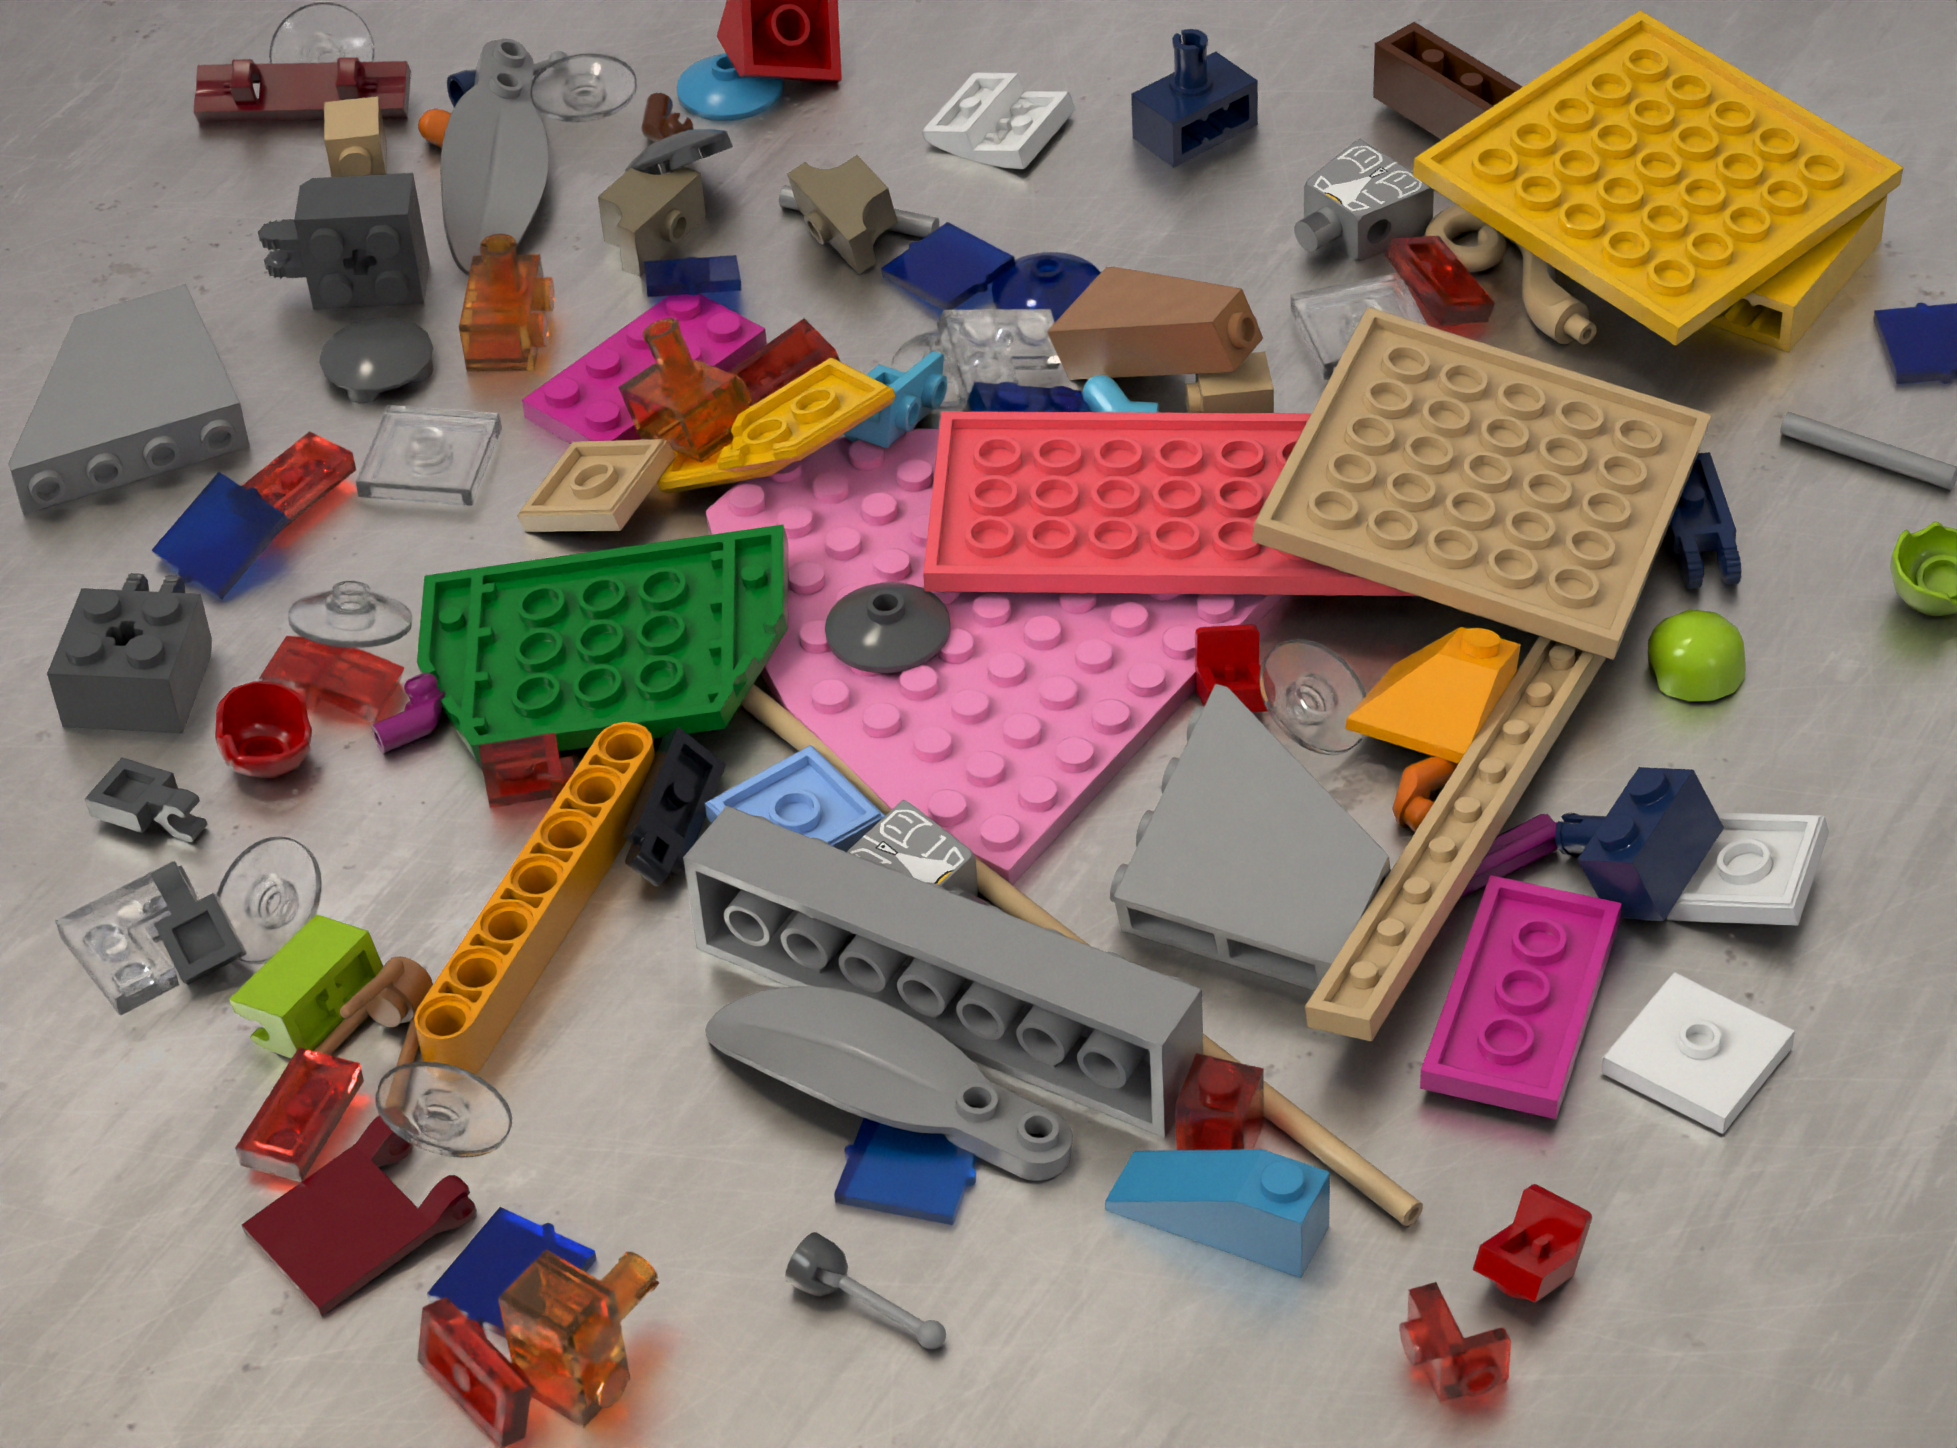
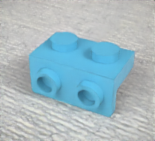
(915, 396)

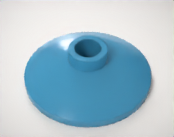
(718, 93)

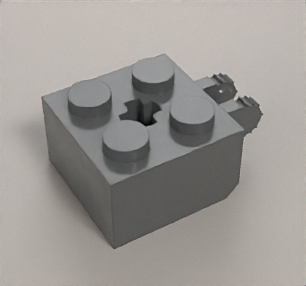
(353, 242)
(131, 657)

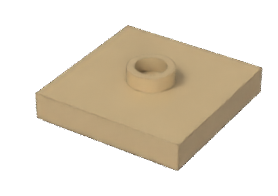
(596, 485)

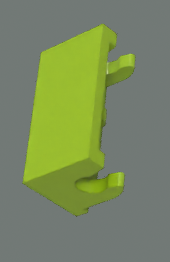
(306, 985)

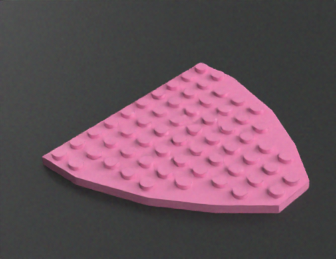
(1023, 701)

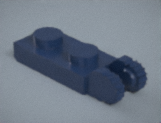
(1702, 525)

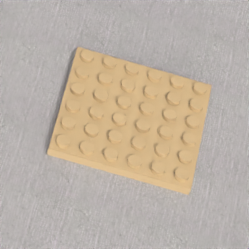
(1485, 481)

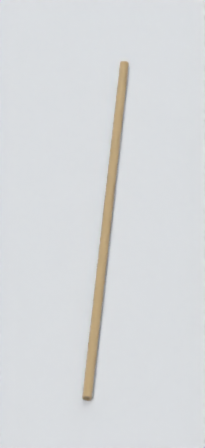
(1013, 902)

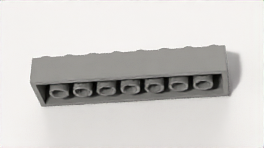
(967, 969)

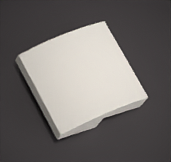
(998, 120)

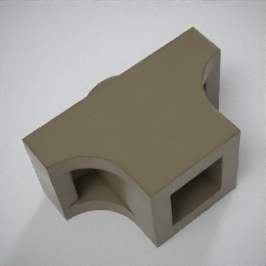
(844, 208)
(650, 214)

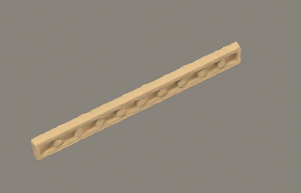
(1451, 842)

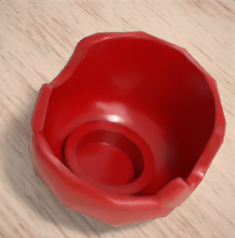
(263, 729)

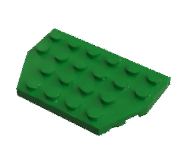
(606, 638)

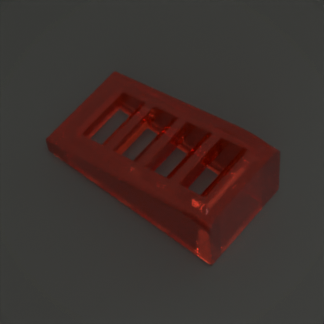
(796, 348)

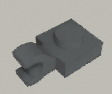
(138, 794)
(197, 930)

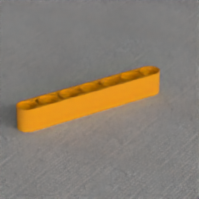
(535, 903)

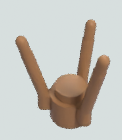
(389, 1000)

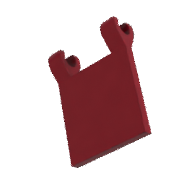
(353, 1220)

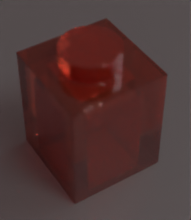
(1220, 1106)

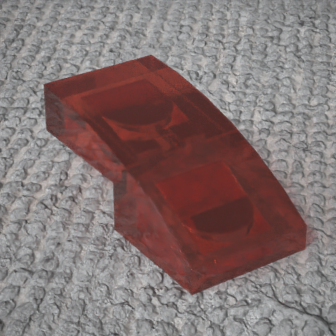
(338, 675)

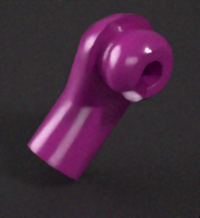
(418, 718)

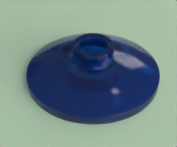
(1044, 282)

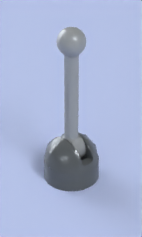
(822, 1268)

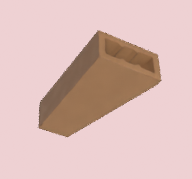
(1154, 327)

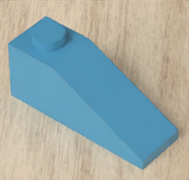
(1230, 1201)

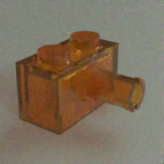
(505, 308)
(683, 397)
(569, 1331)

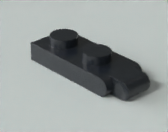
(671, 806)

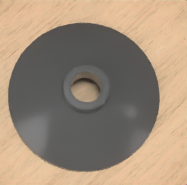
(887, 627)

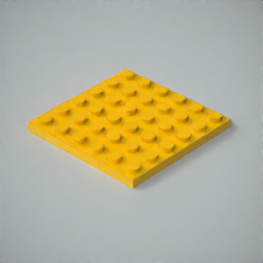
(1657, 175)

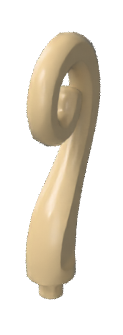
(1546, 303)

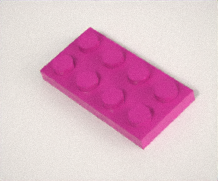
(585, 397)
(1521, 997)

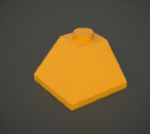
(1439, 694)

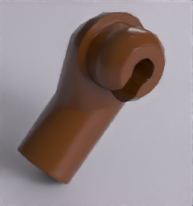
(659, 121)

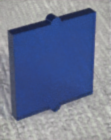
(948, 267)
(692, 276)
(1920, 342)
(220, 535)
(905, 1173)
(496, 1260)

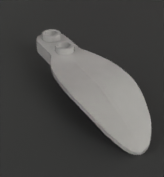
(493, 154)
(889, 1071)

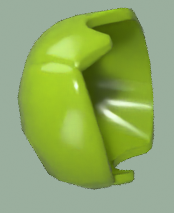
(1926, 569)
(1697, 656)

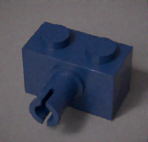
(1196, 104)
(1646, 841)

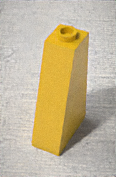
(1797, 295)

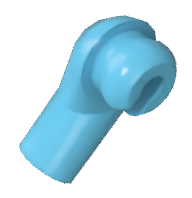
(1105, 395)

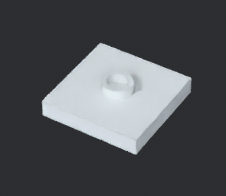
(1755, 870)
(1698, 1052)

